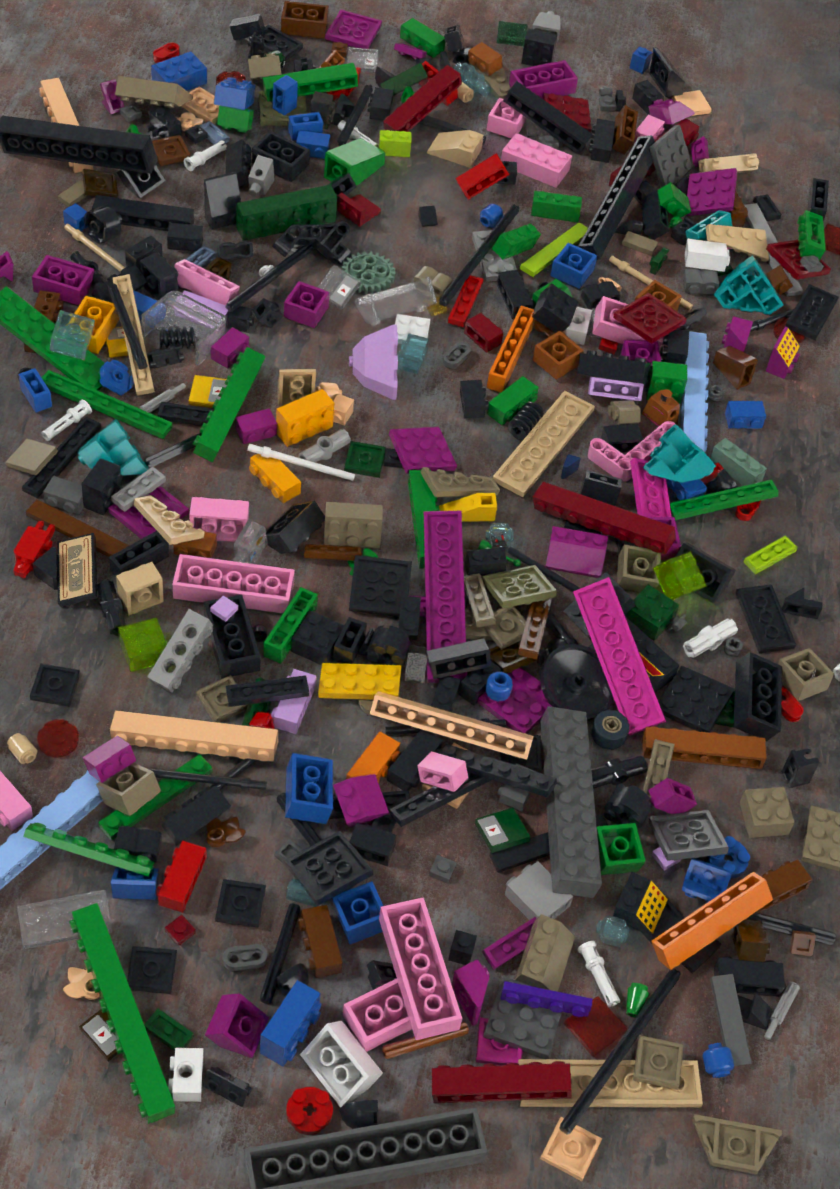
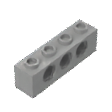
(191, 622)

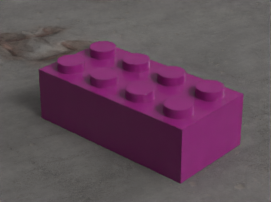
(547, 78)

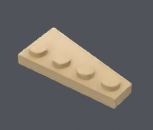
(740, 239)
(167, 522)

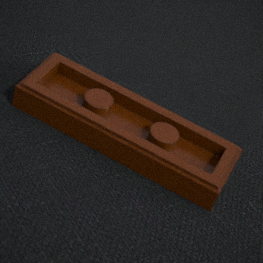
(331, 552)

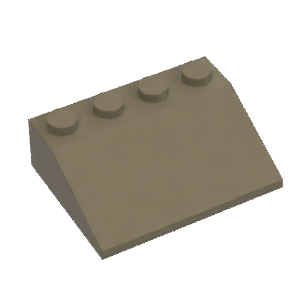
(152, 92)

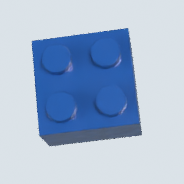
(573, 265)
(359, 912)

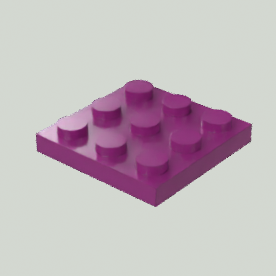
(353, 29)
(712, 191)
(422, 449)
(137, 522)
(523, 707)

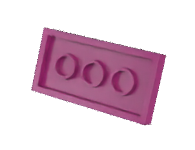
(650, 491)

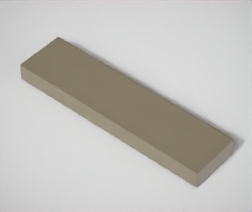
(478, 601)

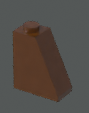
(735, 366)

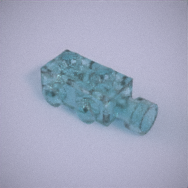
(473, 78)

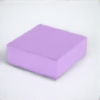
(224, 608)

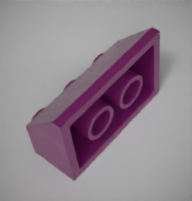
(63, 277)
(576, 552)

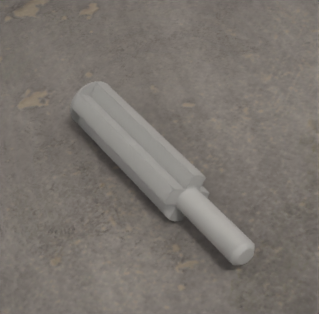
(164, 397)
(782, 1008)

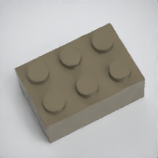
(353, 525)

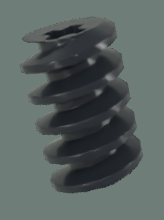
(177, 337)
(525, 420)

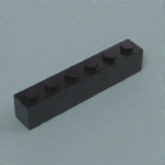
(547, 117)
(146, 214)

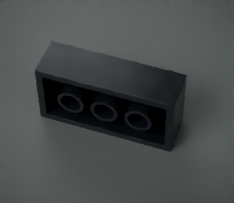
(233, 640)
(758, 696)

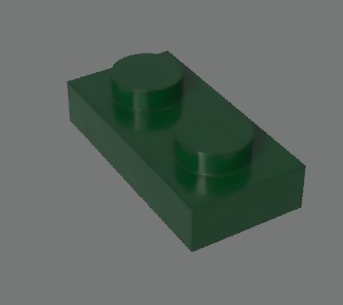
(168, 1030)

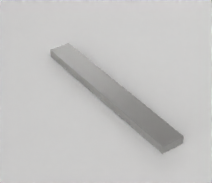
(757, 221)

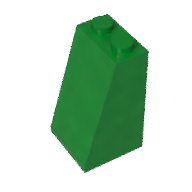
(356, 158)

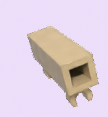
(742, 163)

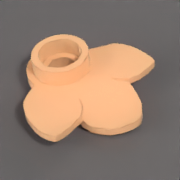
(188, 121)
(80, 984)

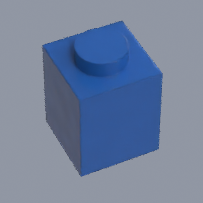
(640, 60)
(75, 216)

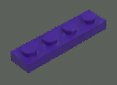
(544, 998)

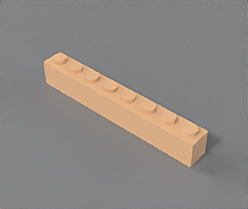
(59, 110)
(451, 725)
(195, 736)

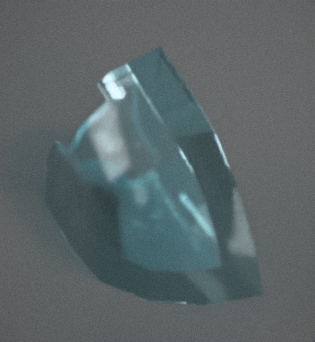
(297, 893)

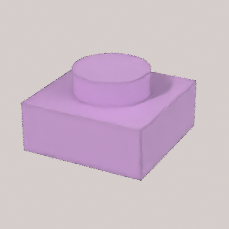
(658, 855)

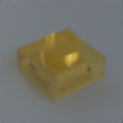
(436, 309)

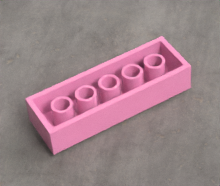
(209, 579)
(420, 969)

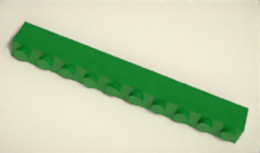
(123, 1014)

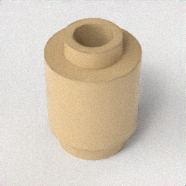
(465, 93)
(22, 748)

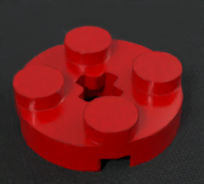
(302, 1099)

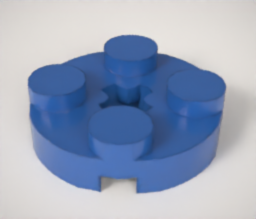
(118, 385)
(739, 856)

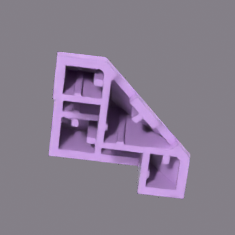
(376, 361)

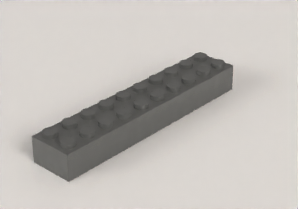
(570, 804)
(369, 1153)

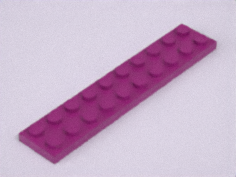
(444, 582)

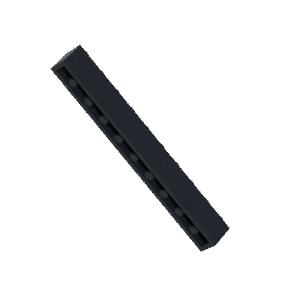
(618, 197)

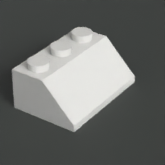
(341, 1063)

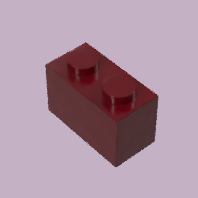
(483, 332)

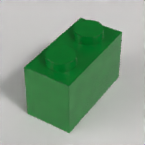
(235, 118)
(674, 200)

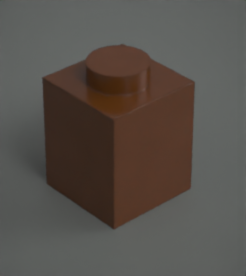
(779, 280)

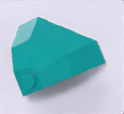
(748, 289)
(114, 446)
(678, 458)

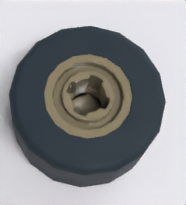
(610, 729)

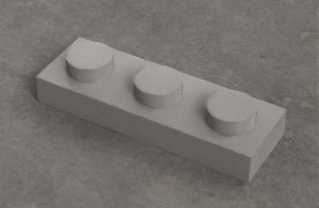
(138, 488)

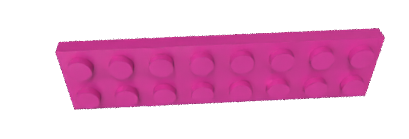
(619, 655)

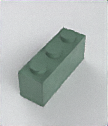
(738, 463)

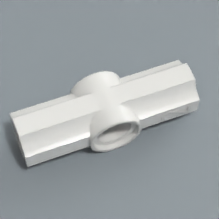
(710, 638)

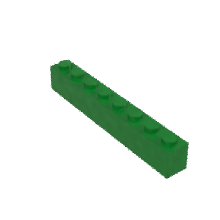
(229, 404)

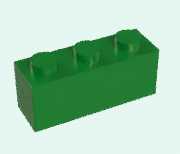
(422, 37)
(556, 206)
(516, 241)
(511, 400)

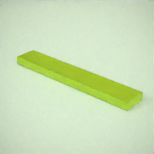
(550, 252)

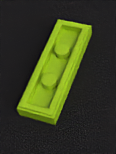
(770, 554)

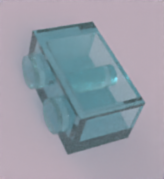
(412, 353)

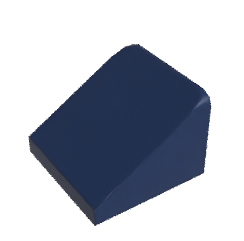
(570, 466)

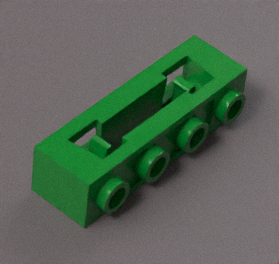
(811, 234)
(288, 625)

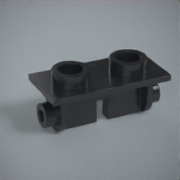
(256, 44)
(159, 356)
(219, 1083)

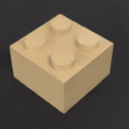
(140, 588)

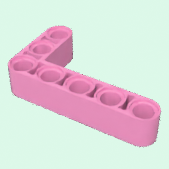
(619, 464)

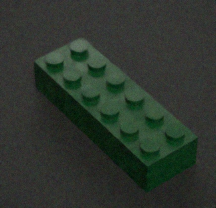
(278, 212)

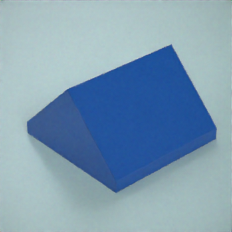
(133, 885)

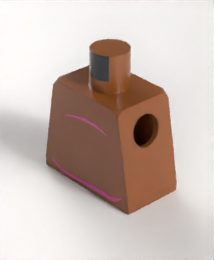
(662, 408)

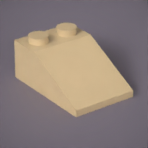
(457, 146)
(295, 384)

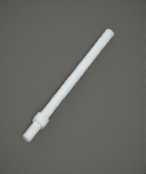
(266, 452)

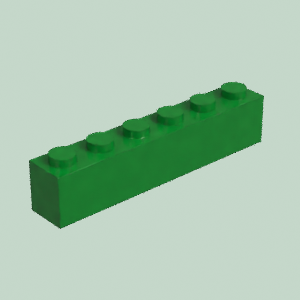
(318, 80)
(421, 500)

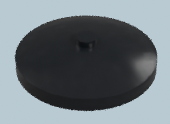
(575, 680)

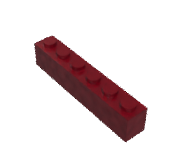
(424, 100)
(501, 1083)

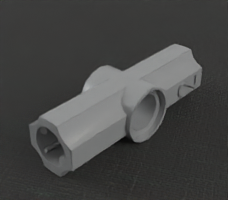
(326, 446)

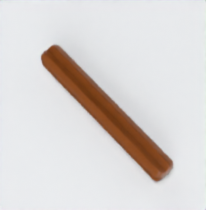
(411, 1044)

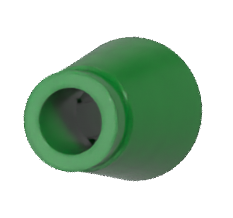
(636, 998)

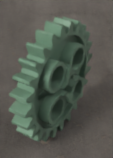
(372, 271)

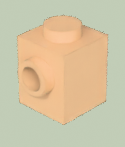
(342, 409)

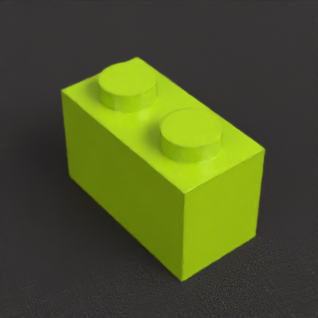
(395, 143)

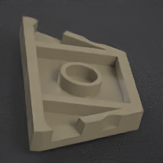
(735, 1143)

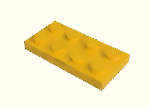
(358, 680)

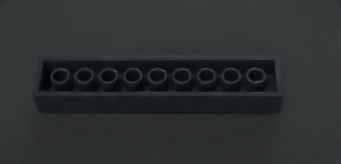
(77, 144)

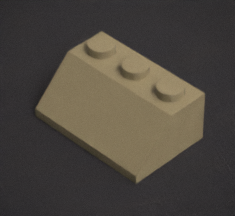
(545, 954)

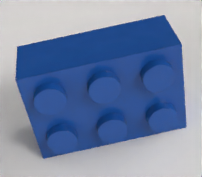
(182, 70)
(235, 93)
(309, 788)
(290, 1023)

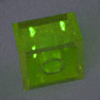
(679, 576)
(142, 643)

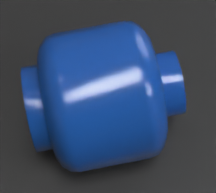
(491, 215)
(499, 686)
(718, 1060)

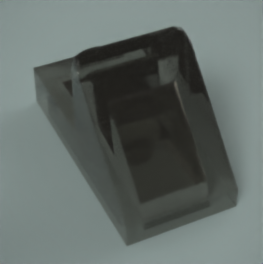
(416, 664)

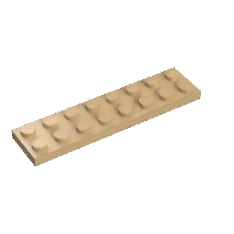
(543, 444)
(622, 1089)

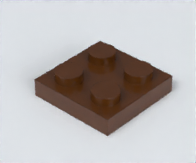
(170, 150)

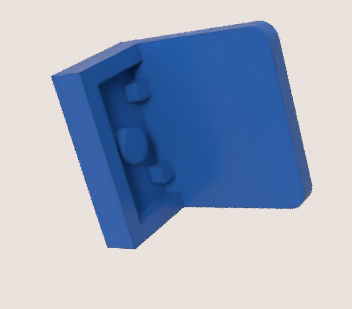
(705, 880)

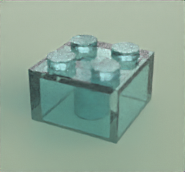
(72, 335)

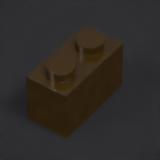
(751, 940)

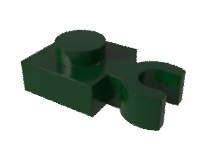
(657, 261)

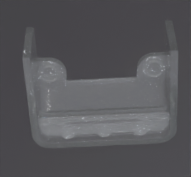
(396, 301)
(181, 310)

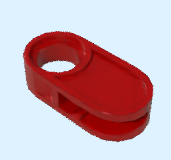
(164, 53)
(750, 507)
(790, 707)

